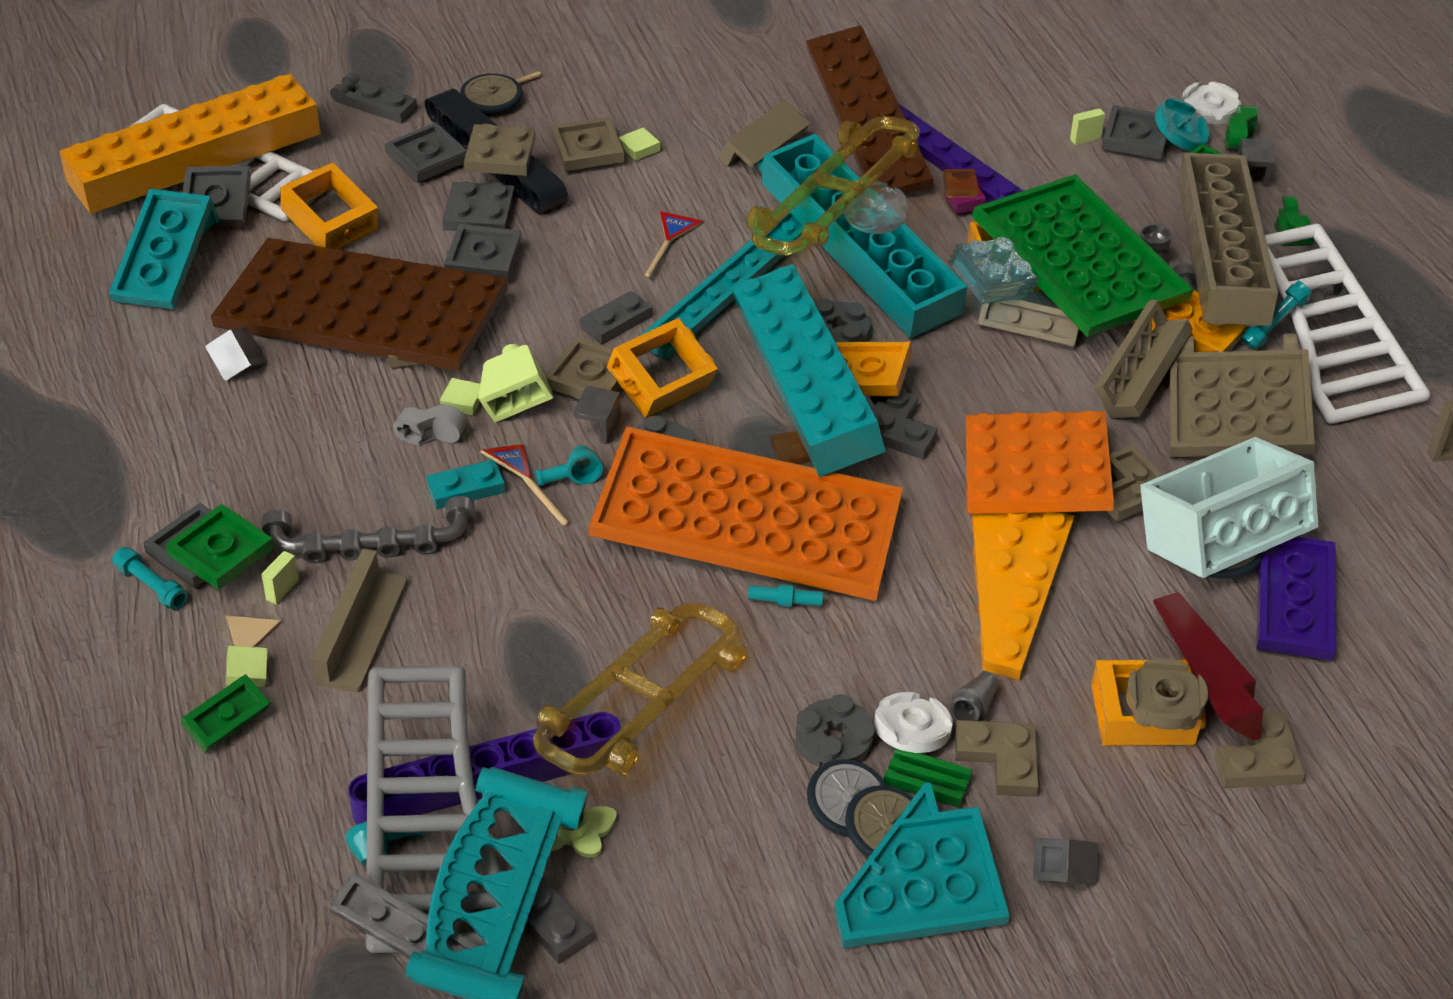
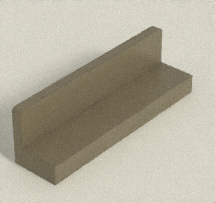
(358, 625)

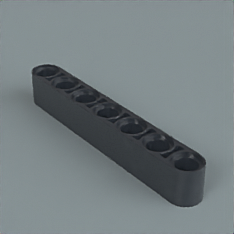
(454, 113)

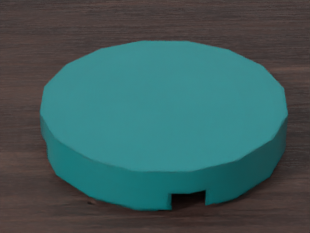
(1181, 125)

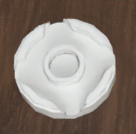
(1212, 101)
(913, 722)

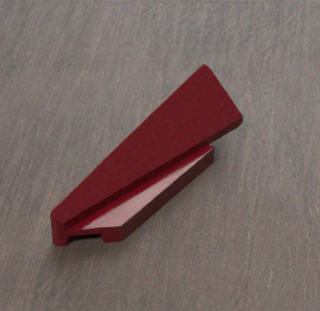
(1227, 680)

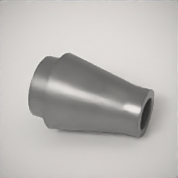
(975, 697)

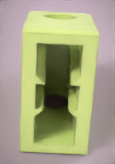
(513, 383)

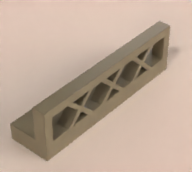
(1144, 369)

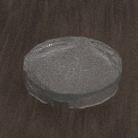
(878, 209)

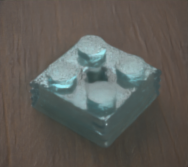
(993, 270)

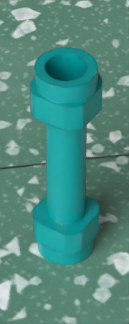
(1296, 295)
(169, 593)

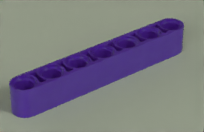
(510, 753)

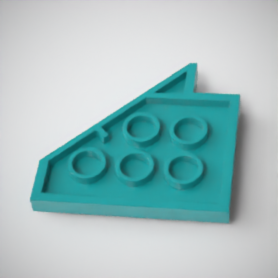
(923, 879)

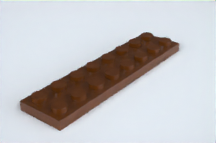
(861, 93)

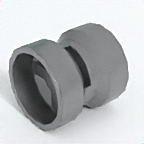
(1158, 238)

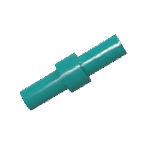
(785, 595)

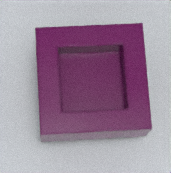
(966, 204)

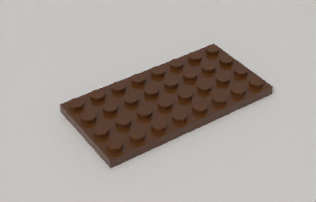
(362, 303)

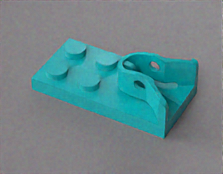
(162, 248)

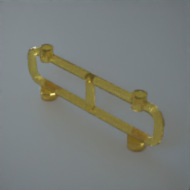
(850, 136)
(618, 751)

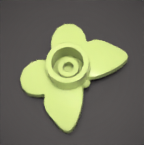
(586, 841)

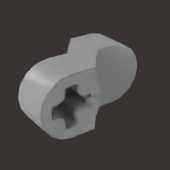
(432, 424)

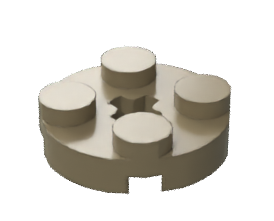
(1163, 712)

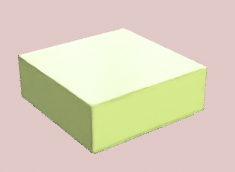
(1087, 126)
(639, 144)
(462, 395)
(280, 577)
(248, 661)

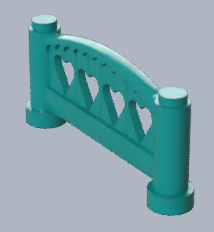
(485, 969)

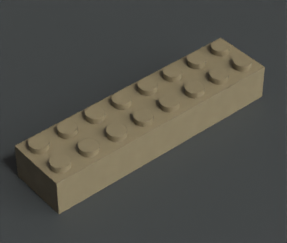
(1227, 240)

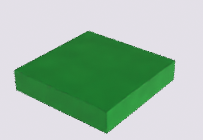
(220, 546)

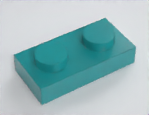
(471, 481)

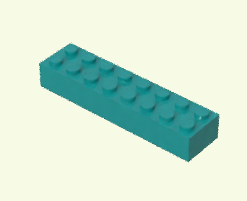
(890, 267)
(808, 371)

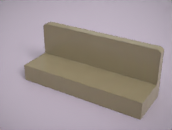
(764, 135)
(1030, 321)

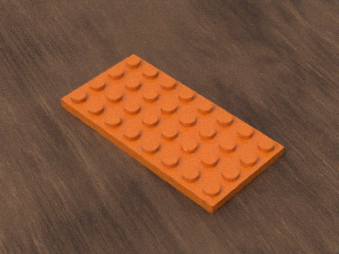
(747, 513)

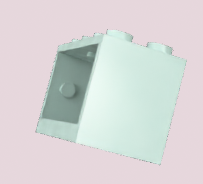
(1229, 506)

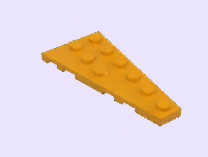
(1013, 577)

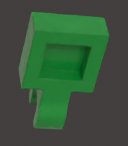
(1289, 219)

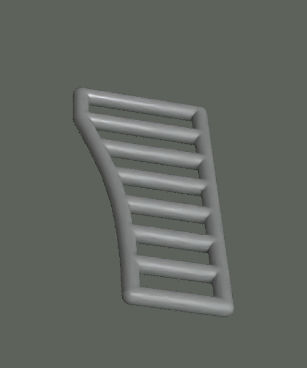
(378, 785)

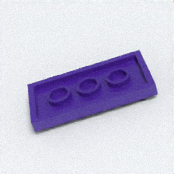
(1298, 599)

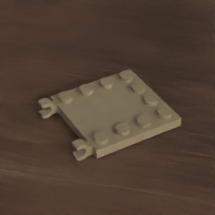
(1240, 396)

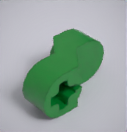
(1241, 126)

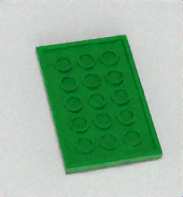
(1083, 254)

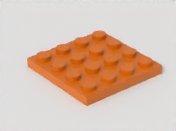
(1038, 462)

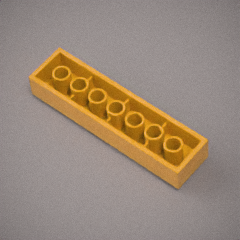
(204, 134)

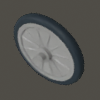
(833, 789)

